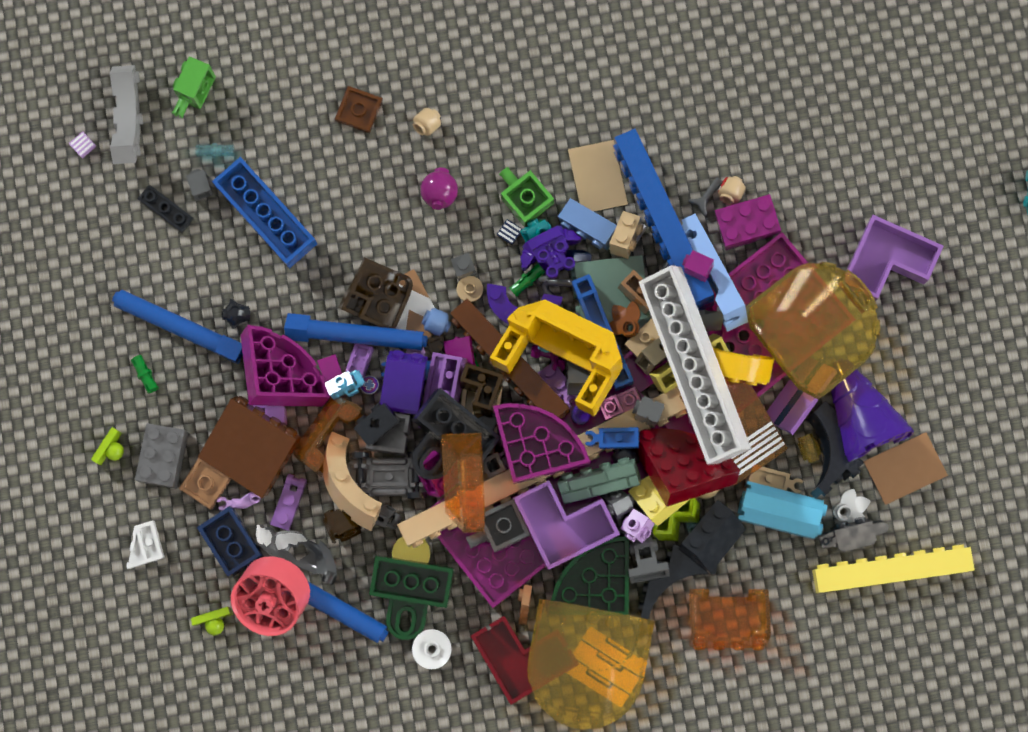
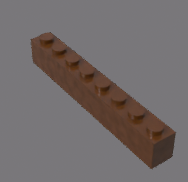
(523, 376)

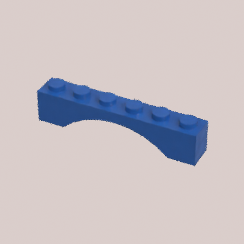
(594, 312)

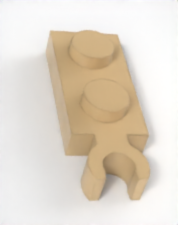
(774, 479)

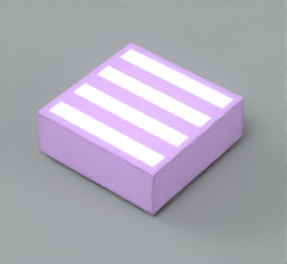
(82, 144)

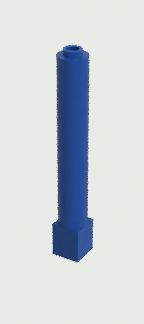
(177, 325)
(302, 328)
(347, 614)

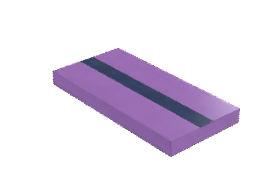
(790, 408)

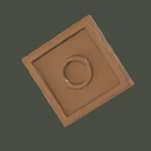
(205, 483)

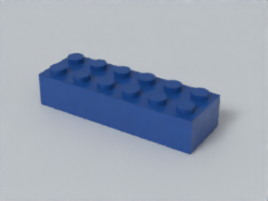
(264, 212)

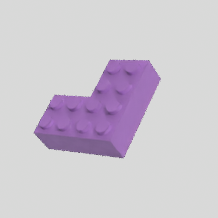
(892, 248)
(559, 535)

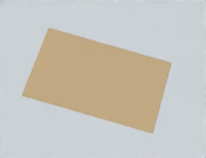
(597, 176)

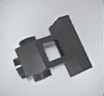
(619, 506)
(647, 568)

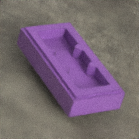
(360, 359)

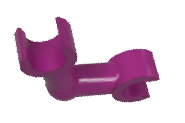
(536, 353)

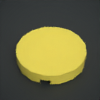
(419, 554)

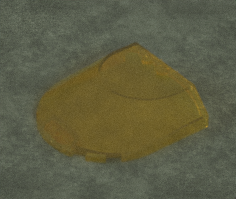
(816, 325)
(587, 663)

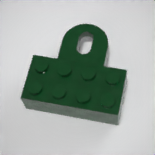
(410, 588)

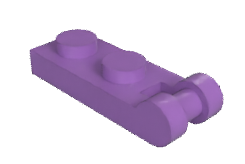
(288, 502)

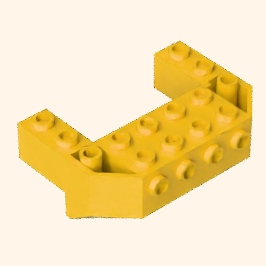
(568, 338)

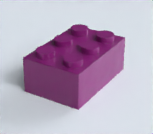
(747, 222)

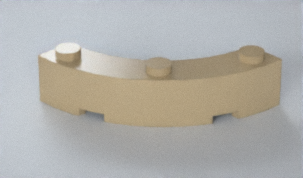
(343, 489)

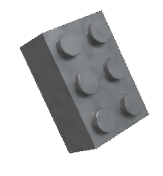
(161, 456)

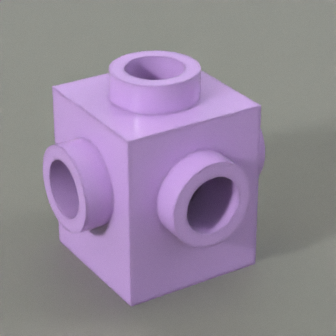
(637, 526)

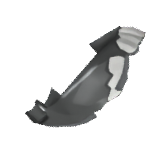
(278, 543)

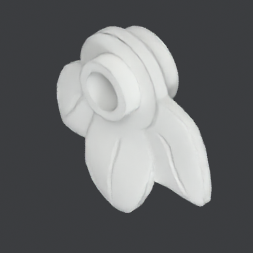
(854, 506)

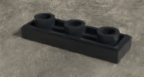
(173, 215)

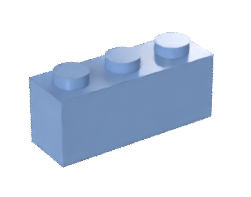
(587, 224)

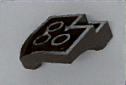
(377, 294)

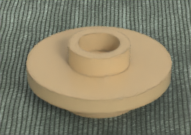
(469, 288)

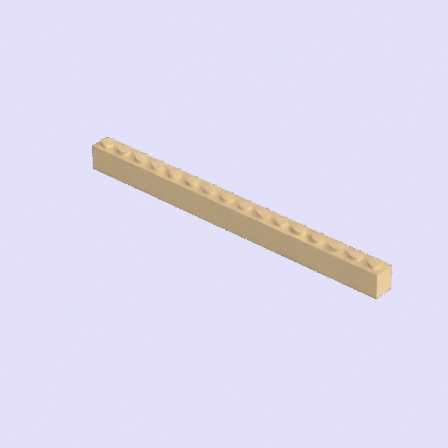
(501, 487)

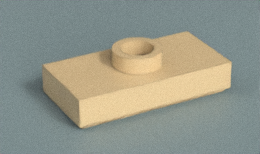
(643, 339)

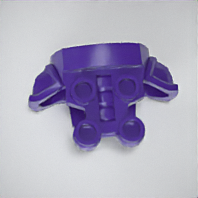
(550, 251)

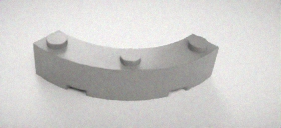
(126, 115)

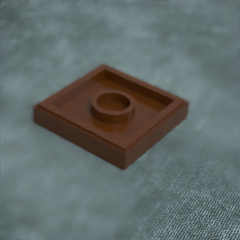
(358, 109)

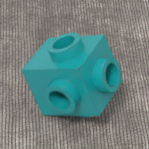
(534, 228)

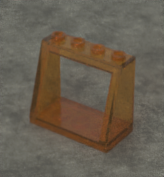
(464, 480)

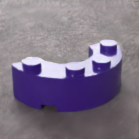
(503, 308)

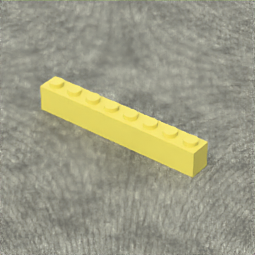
(893, 570)

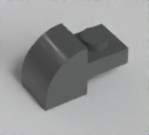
(493, 466)

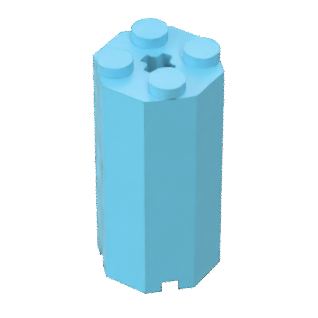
(781, 510)

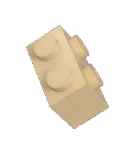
(625, 235)

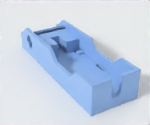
(726, 293)

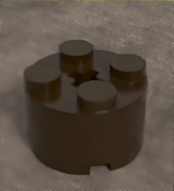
(340, 526)

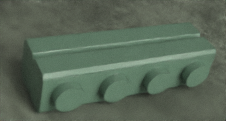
(599, 481)

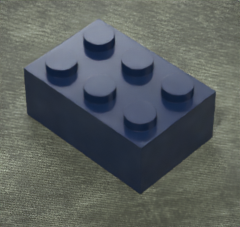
(230, 541)

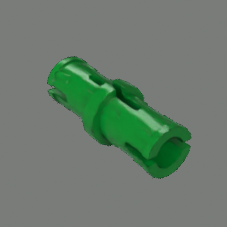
(527, 280)
(144, 374)

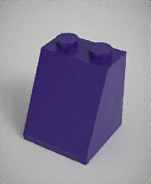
(404, 381)

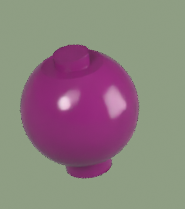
(439, 189)

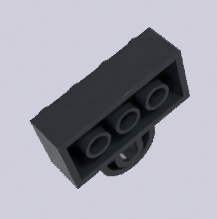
(442, 416)

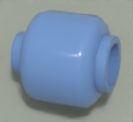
(436, 321)

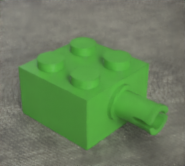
(192, 85)
(525, 196)

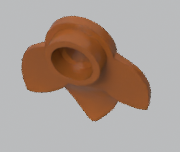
(623, 318)

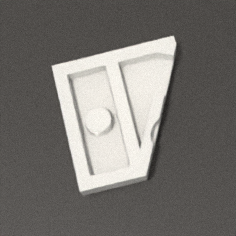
(145, 545)

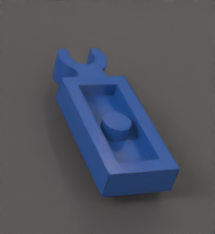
(615, 438)

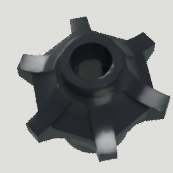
(235, 313)

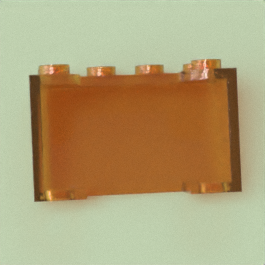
(729, 620)

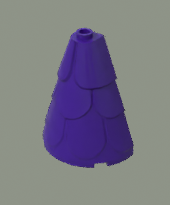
(866, 417)

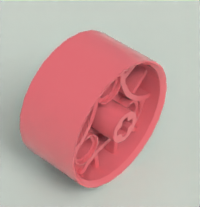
(276, 598)

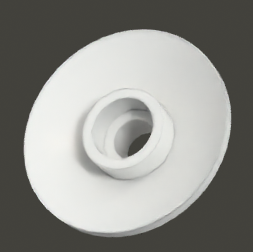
(424, 641)

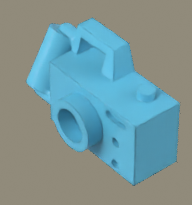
(344, 384)

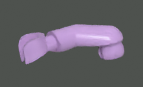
(244, 502)

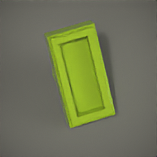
(109, 448)
(213, 623)

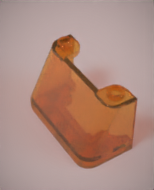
(308, 446)

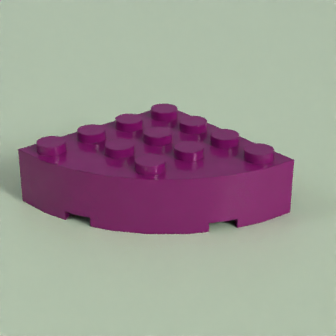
(280, 371)
(537, 442)

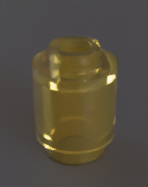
(809, 448)

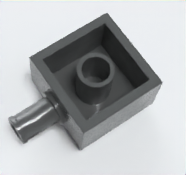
(502, 527)

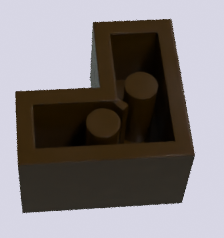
(485, 384)

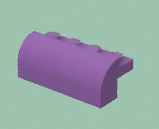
(445, 374)

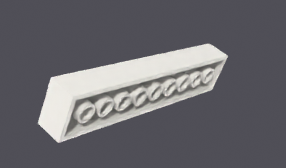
(694, 365)

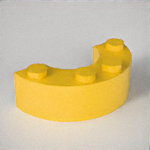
(750, 368)

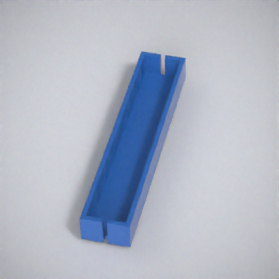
(658, 210)

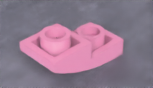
(619, 403)

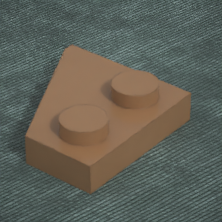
(524, 597)

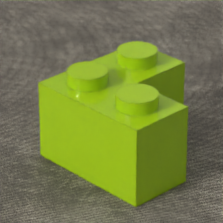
(669, 528)

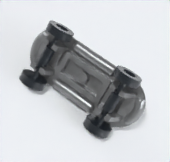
(386, 476)

